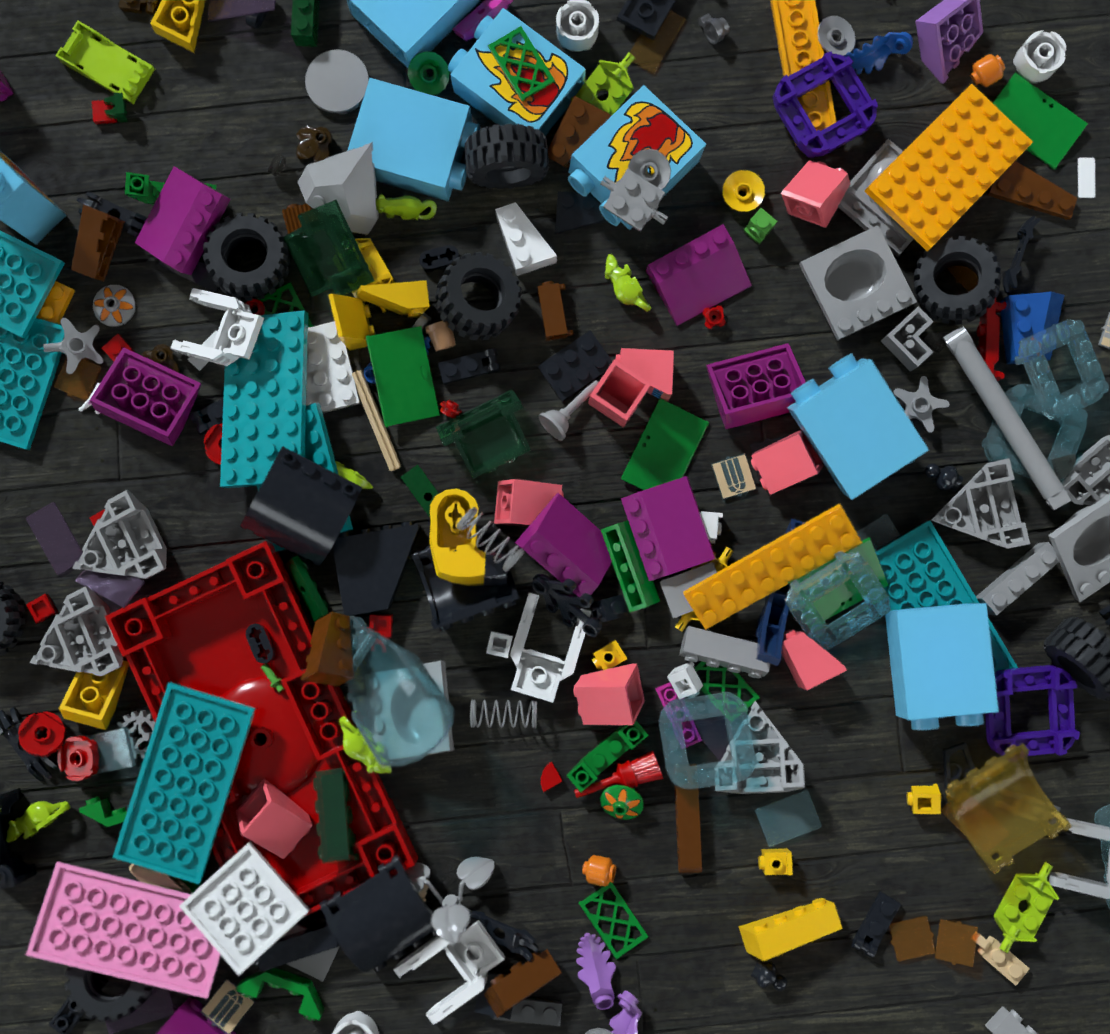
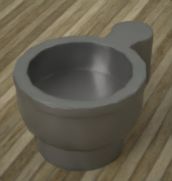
(714, 28)

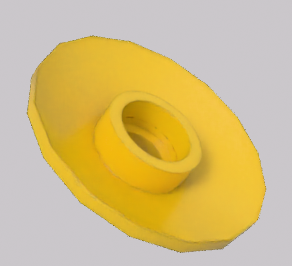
(749, 183)

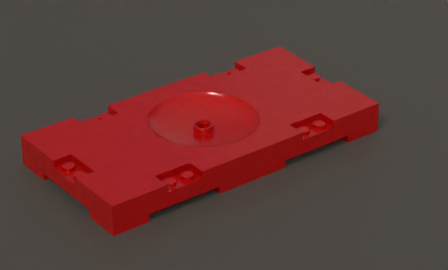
(199, 641)

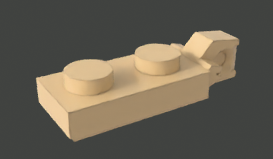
(1004, 962)

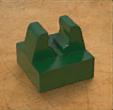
(119, 107)

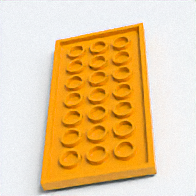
(948, 167)

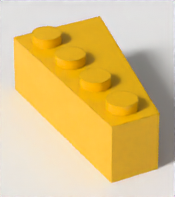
(179, 21)
(790, 929)

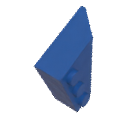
(1026, 316)

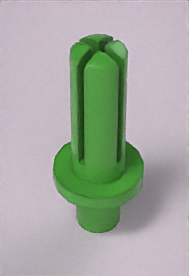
(275, 682)

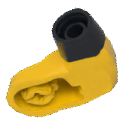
(455, 555)

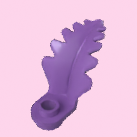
(596, 970)
(627, 1020)

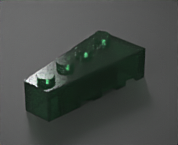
(334, 817)

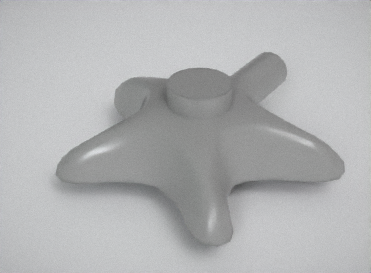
(75, 345)
(921, 403)

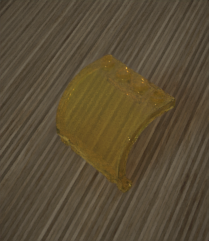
(1003, 808)

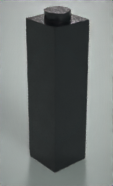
(297, 946)

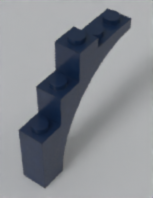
(773, 619)

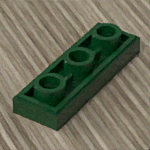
(420, 486)
(306, 588)

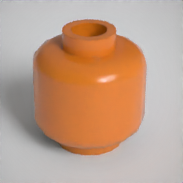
(987, 70)
(599, 870)

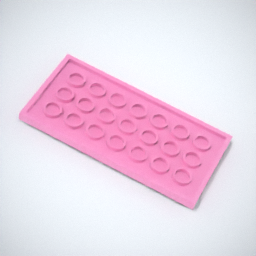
(123, 931)

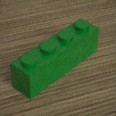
(629, 567)

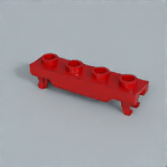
(989, 337)

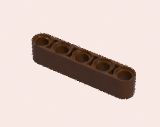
(688, 830)

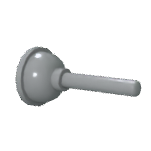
(557, 421)

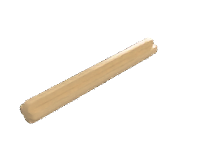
(376, 421)

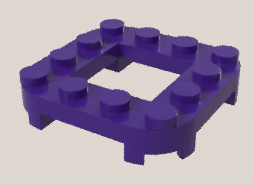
(839, 70)
(1061, 710)

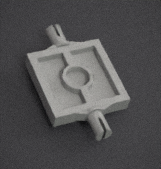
(634, 200)

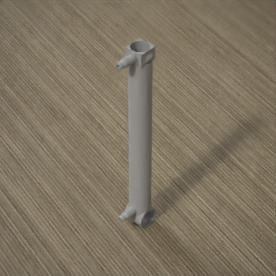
(1006, 417)

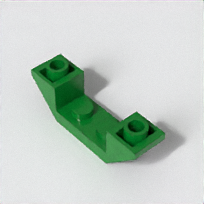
(146, 191)
(605, 754)
(101, 812)
(296, 985)

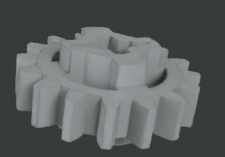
(142, 726)

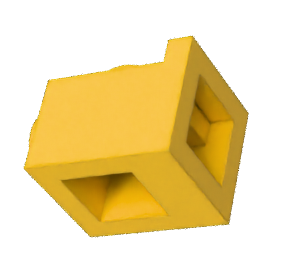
(612, 648)
(924, 799)
(770, 855)

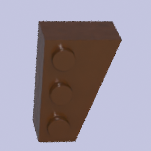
(576, 127)
(96, 242)
(331, 651)
(521, 982)

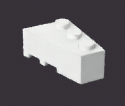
(523, 241)

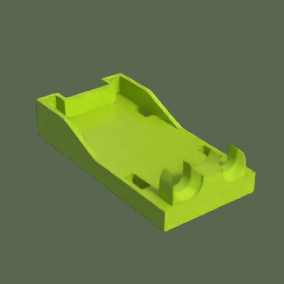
(105, 62)

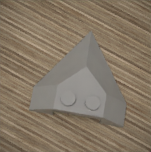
(350, 181)
(1090, 475)
(987, 508)
(124, 541)
(80, 637)
(777, 764)

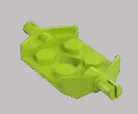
(608, 77)
(1025, 924)

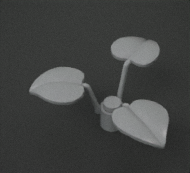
(453, 917)

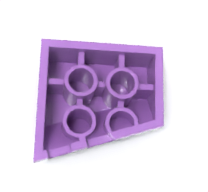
(947, 34)

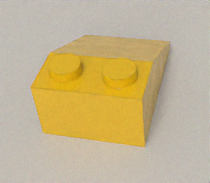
(401, 298)
(351, 320)
(93, 697)

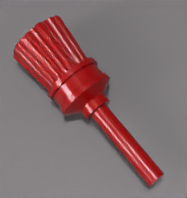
(629, 774)

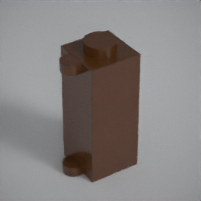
(553, 311)

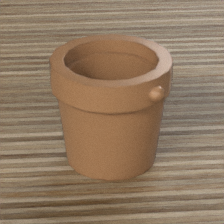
(440, 335)

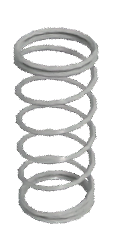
(468, 517)
(473, 721)

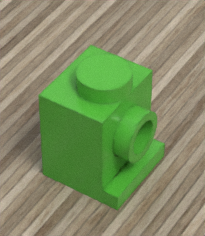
(760, 226)

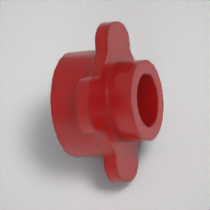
(718, 312)
(450, 408)

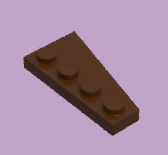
(1032, 191)

